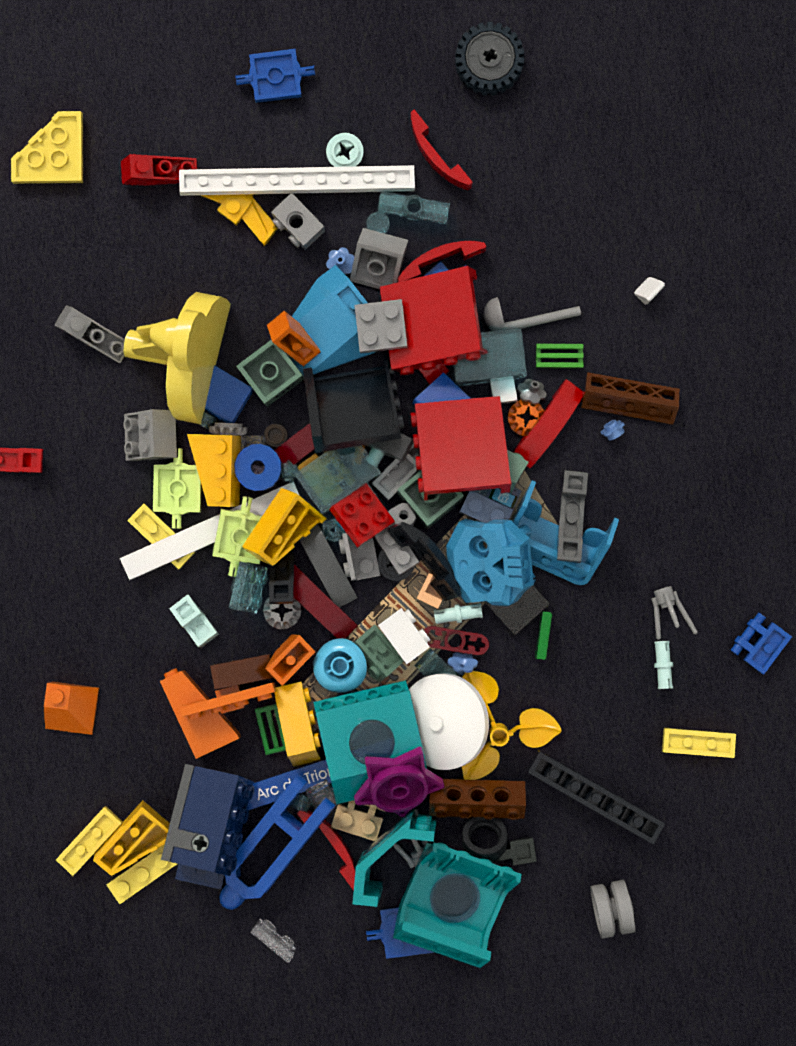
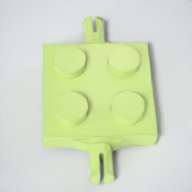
(176, 489)
(232, 533)

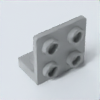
(360, 561)

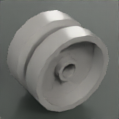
(616, 908)

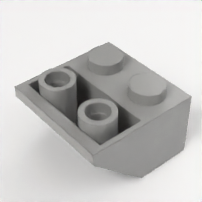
(150, 435)

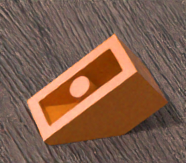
(292, 338)
(289, 658)

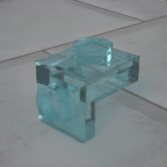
(432, 664)

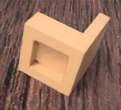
(429, 594)

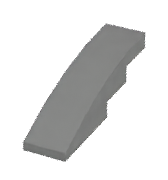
(397, 474)

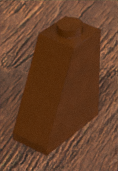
(240, 671)

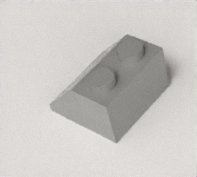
(378, 259)

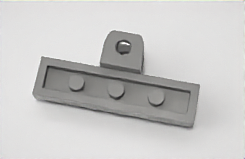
(400, 558)

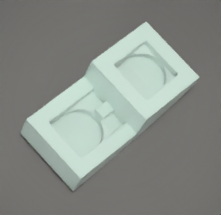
(194, 621)

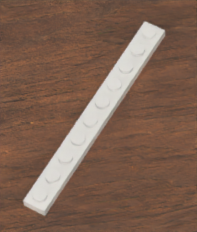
(296, 180)

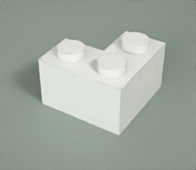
(404, 635)

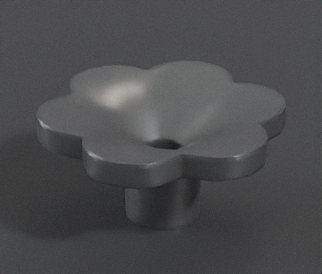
(531, 391)

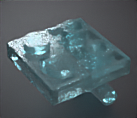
(248, 587)

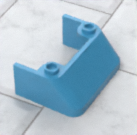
(545, 538)

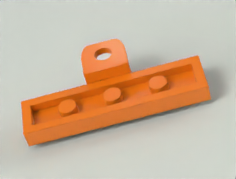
(228, 700)

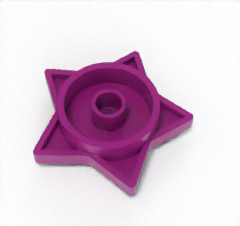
(397, 782)

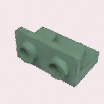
(379, 653)

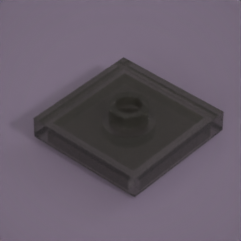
(521, 612)

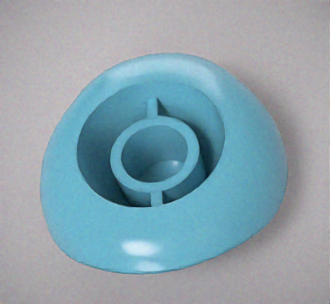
(340, 666)

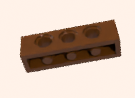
(486, 791)

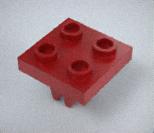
(362, 515)

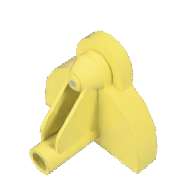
(187, 348)

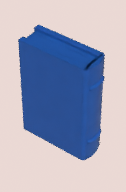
(440, 390)
(226, 396)

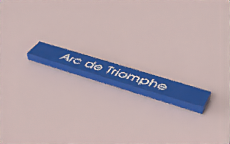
(270, 789)

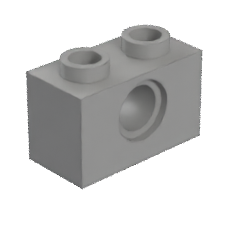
(291, 209)

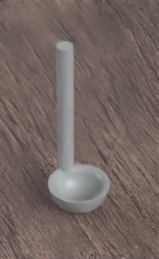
(494, 318)

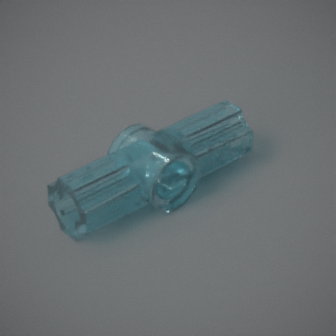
(429, 209)

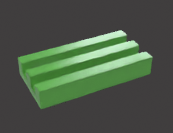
(539, 355)

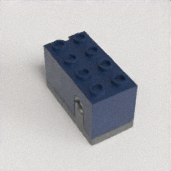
(208, 820)

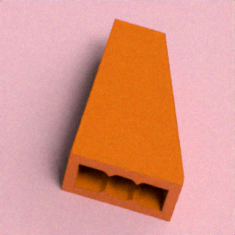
(204, 732)

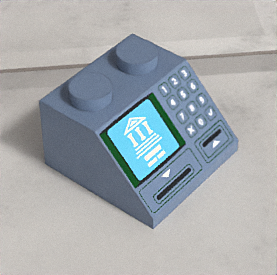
(489, 504)

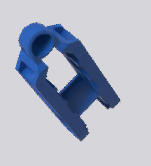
(237, 891)

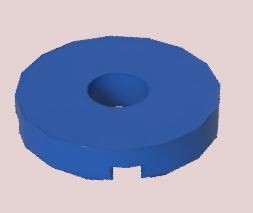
(248, 457)

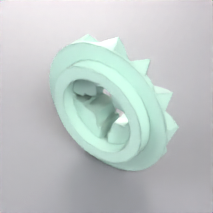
(348, 141)

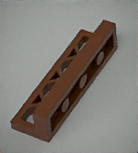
(630, 402)

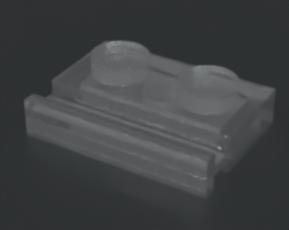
(280, 945)

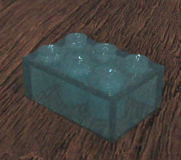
(503, 361)
(337, 475)

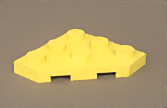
(52, 153)

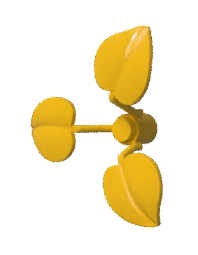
(535, 729)

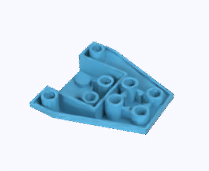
(331, 321)

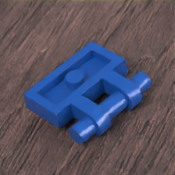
(767, 647)

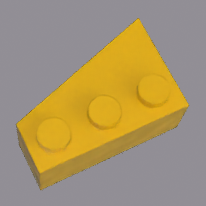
(215, 465)
(281, 527)
(297, 724)
(136, 837)

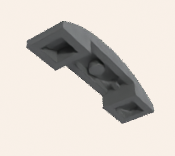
(571, 516)
(328, 567)

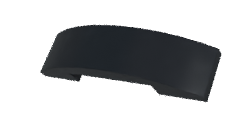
(431, 556)
(282, 580)

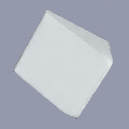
(649, 289)
(505, 390)

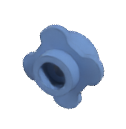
(613, 429)

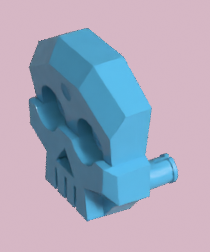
(504, 561)

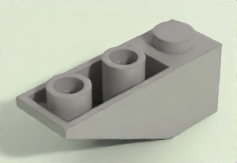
(91, 333)

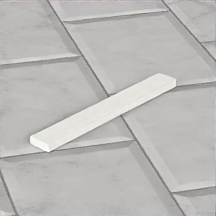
(188, 540)

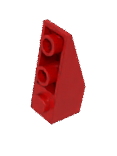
(154, 170)

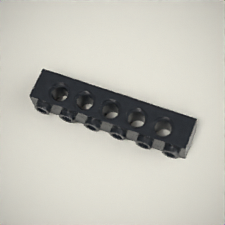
(595, 796)

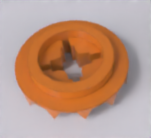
(517, 423)

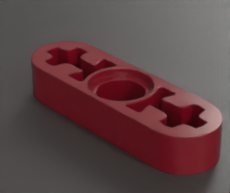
(472, 637)

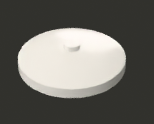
(449, 720)

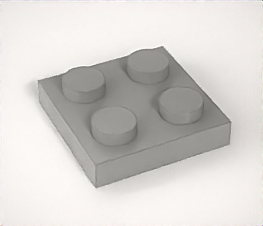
(381, 326)

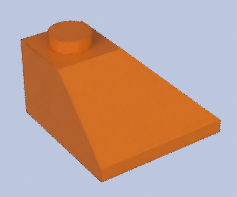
(70, 707)

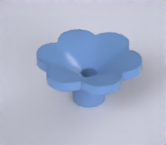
(346, 263)
(462, 663)

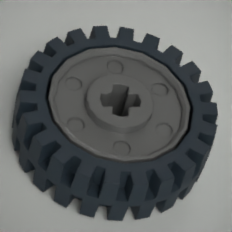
(501, 70)

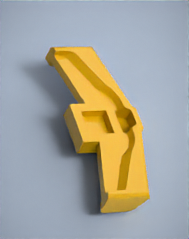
(246, 208)

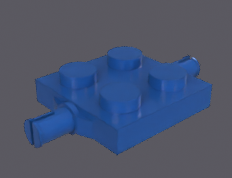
(275, 75)
(393, 946)

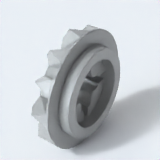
(228, 429)
(289, 618)

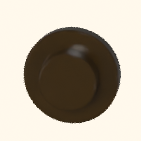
(275, 435)

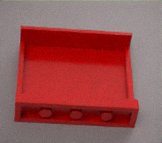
(438, 320)
(461, 446)

